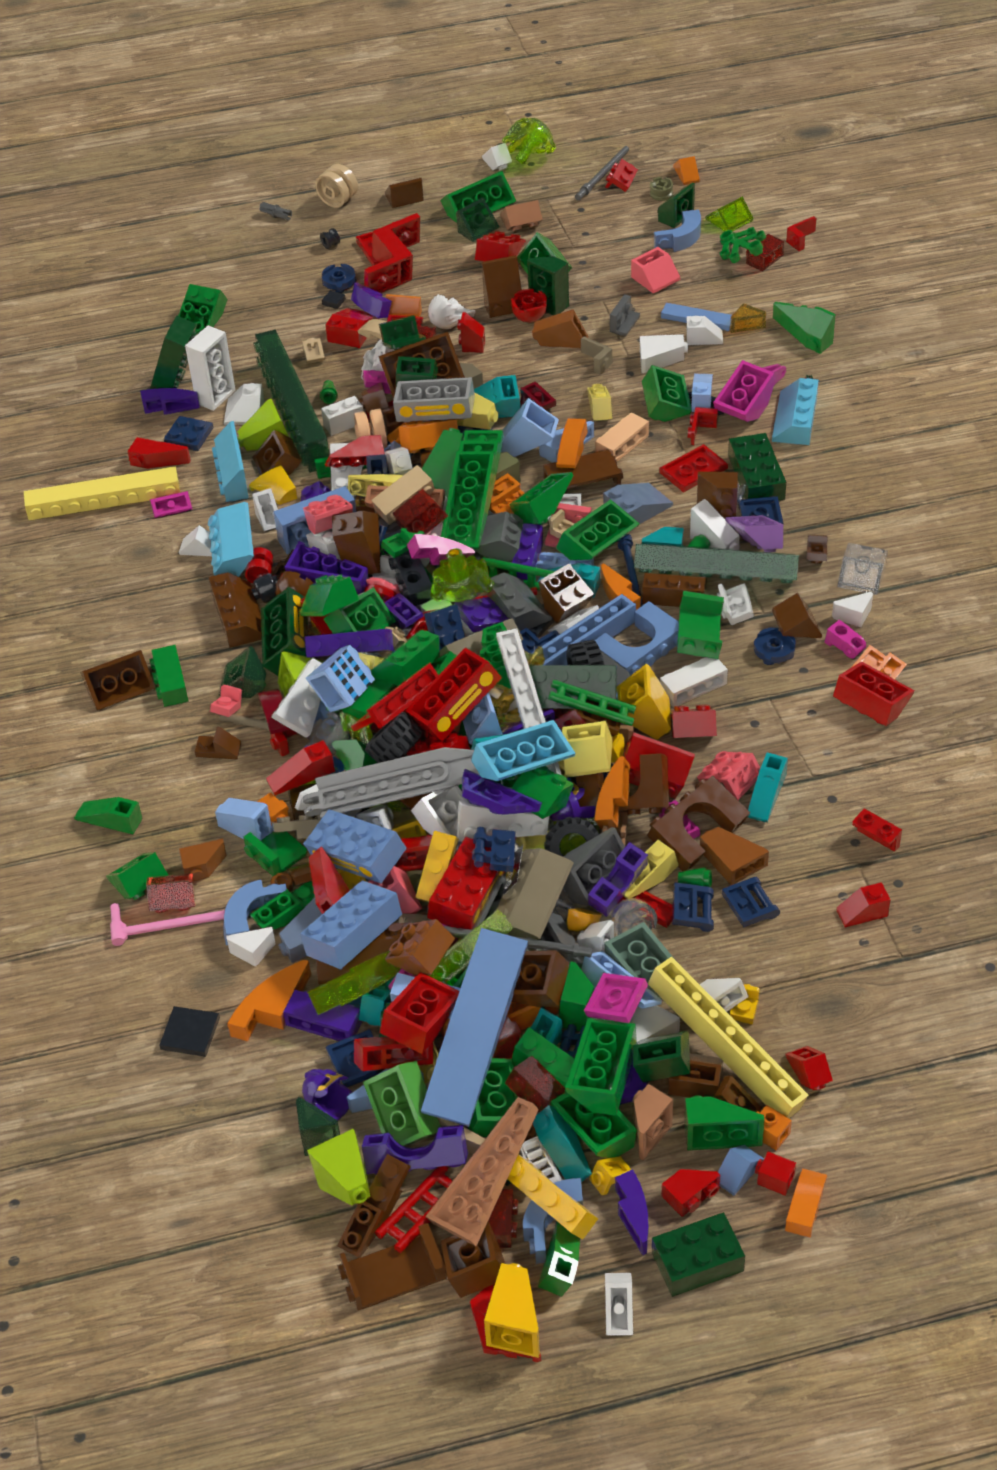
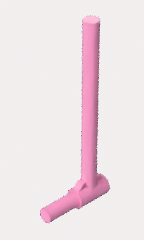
(120, 931)

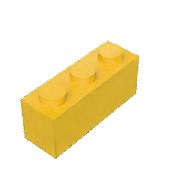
(439, 856)

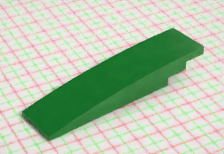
(472, 486)

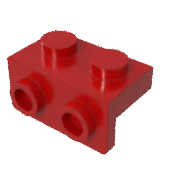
(621, 175)
(878, 829)

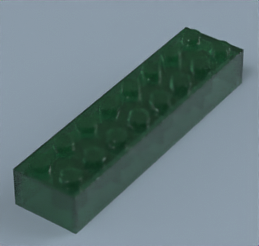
(716, 561)

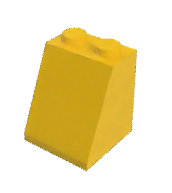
(651, 702)
(511, 1313)

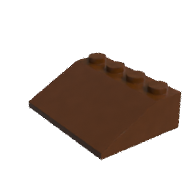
(436, 347)

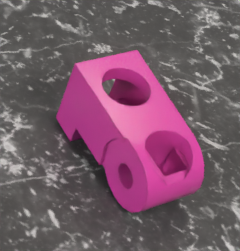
(845, 639)

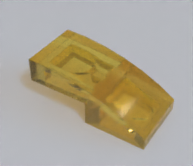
(510, 718)

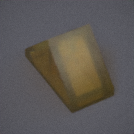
(747, 319)

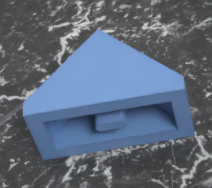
(738, 1168)

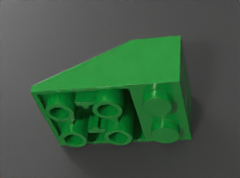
(203, 306)

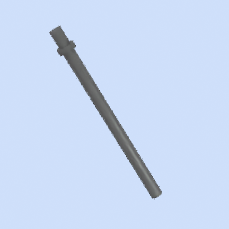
(536, 944)

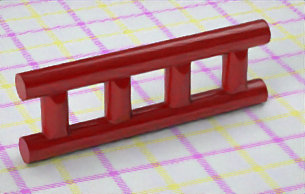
(406, 1210)

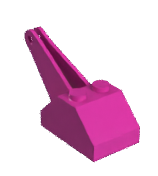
(749, 390)

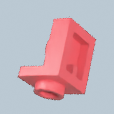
(228, 702)

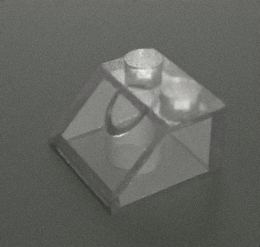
(862, 568)

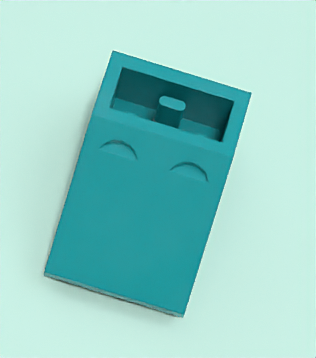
(503, 393)

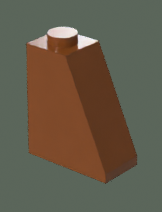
(560, 331)
(733, 855)

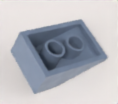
(638, 500)

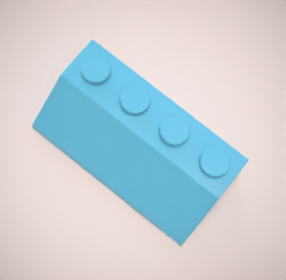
(796, 412)
(229, 464)
(231, 539)
(521, 751)

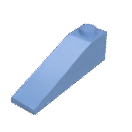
(601, 963)

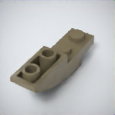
(303, 825)

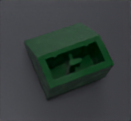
(416, 369)
(662, 1056)

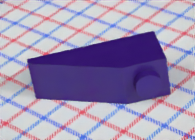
(403, 611)

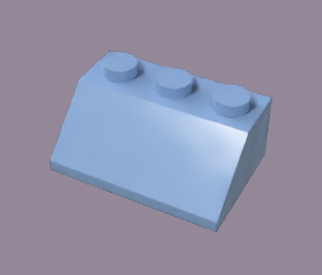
(482, 721)

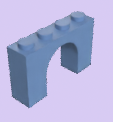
(654, 623)

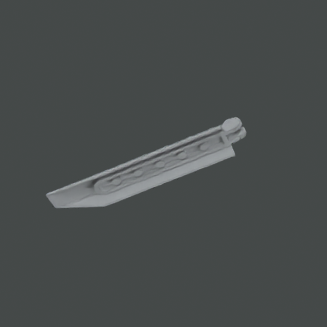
(389, 781)

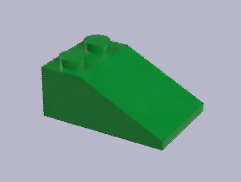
(542, 499)
(362, 615)
(720, 1125)

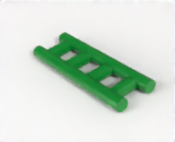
(512, 568)
(600, 710)

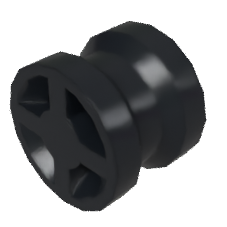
(330, 238)

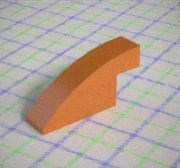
(268, 1001)

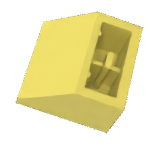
(592, 748)

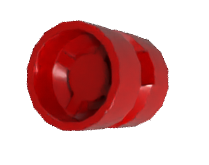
(259, 564)

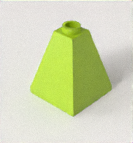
(260, 426)
(289, 670)
(341, 1168)

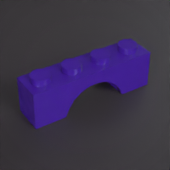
(362, 641)
(446, 1149)

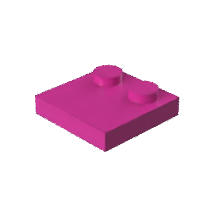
(616, 997)

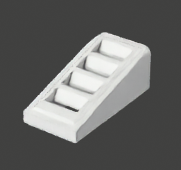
(532, 1150)

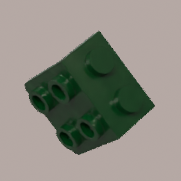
(400, 332)

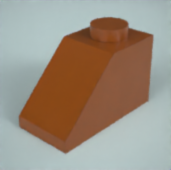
(202, 858)

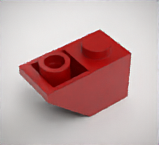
(472, 334)
(689, 1188)

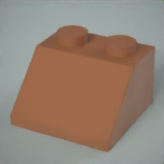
(521, 215)
(651, 1118)

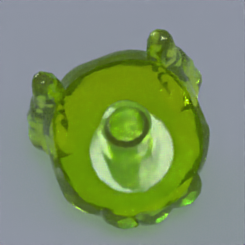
(529, 136)
(460, 578)

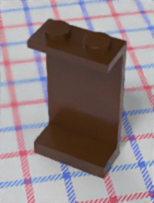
(589, 469)
(392, 1273)

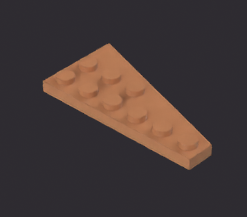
(475, 1190)

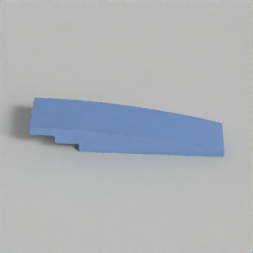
(474, 1027)

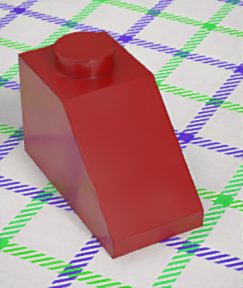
(865, 905)
(810, 1067)

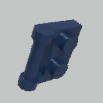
(744, 904)
(685, 906)

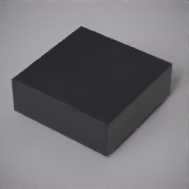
(333, 299)

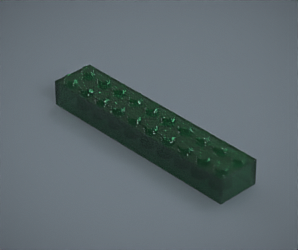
(290, 399)

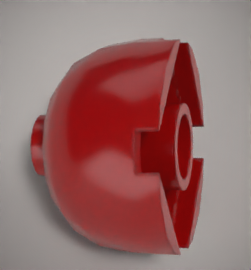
(529, 305)

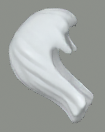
(446, 312)

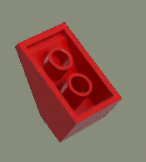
(344, 326)
(419, 1012)

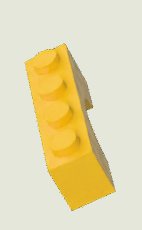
(551, 1198)

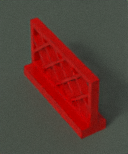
(398, 699)

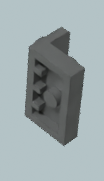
(622, 317)

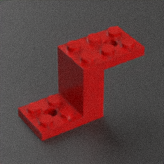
(392, 254)

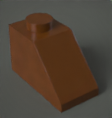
(374, 398)

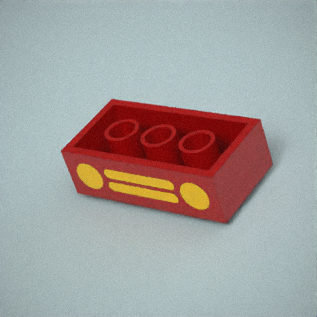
(453, 694)
(462, 889)

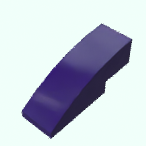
(370, 301)
(169, 400)
(633, 1208)

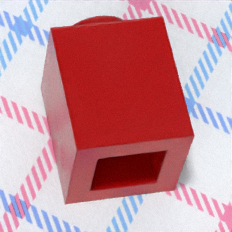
(775, 1173)

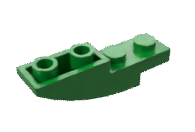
(284, 907)

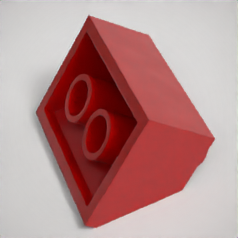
(872, 693)
(678, 761)

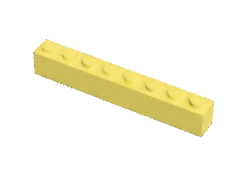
(101, 493)
(727, 1038)

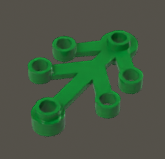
(728, 238)

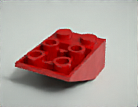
(498, 246)

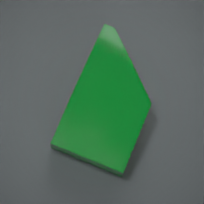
(398, 543)

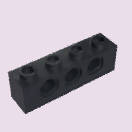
(410, 575)

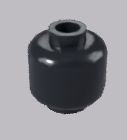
(265, 587)

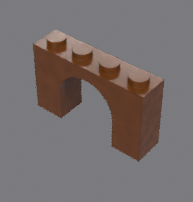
(650, 796)
(709, 799)

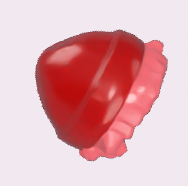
(384, 588)

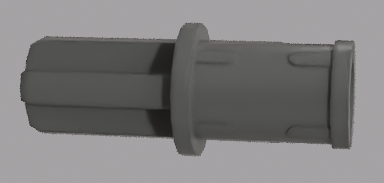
(275, 211)

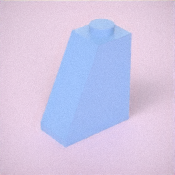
(244, 817)

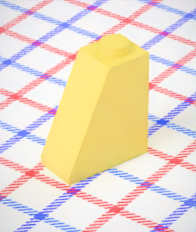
(483, 414)

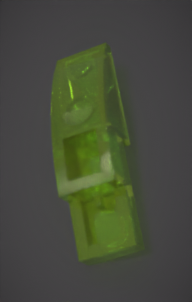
(459, 955)
(353, 984)

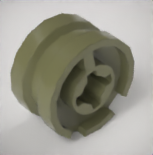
(661, 188)

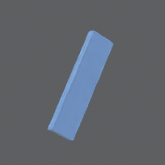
(680, 313)

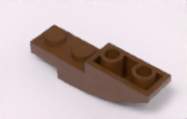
(376, 1209)

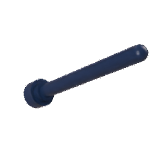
(625, 545)

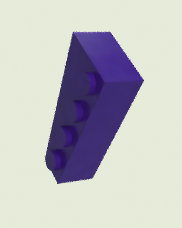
(315, 564)

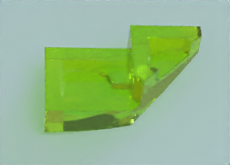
(363, 734)

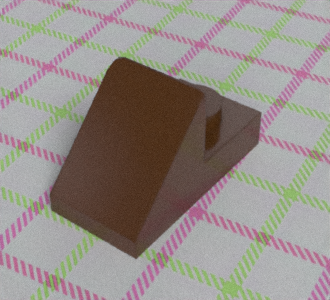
(220, 746)
(734, 1093)

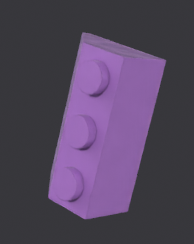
(759, 531)

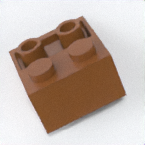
(420, 947)

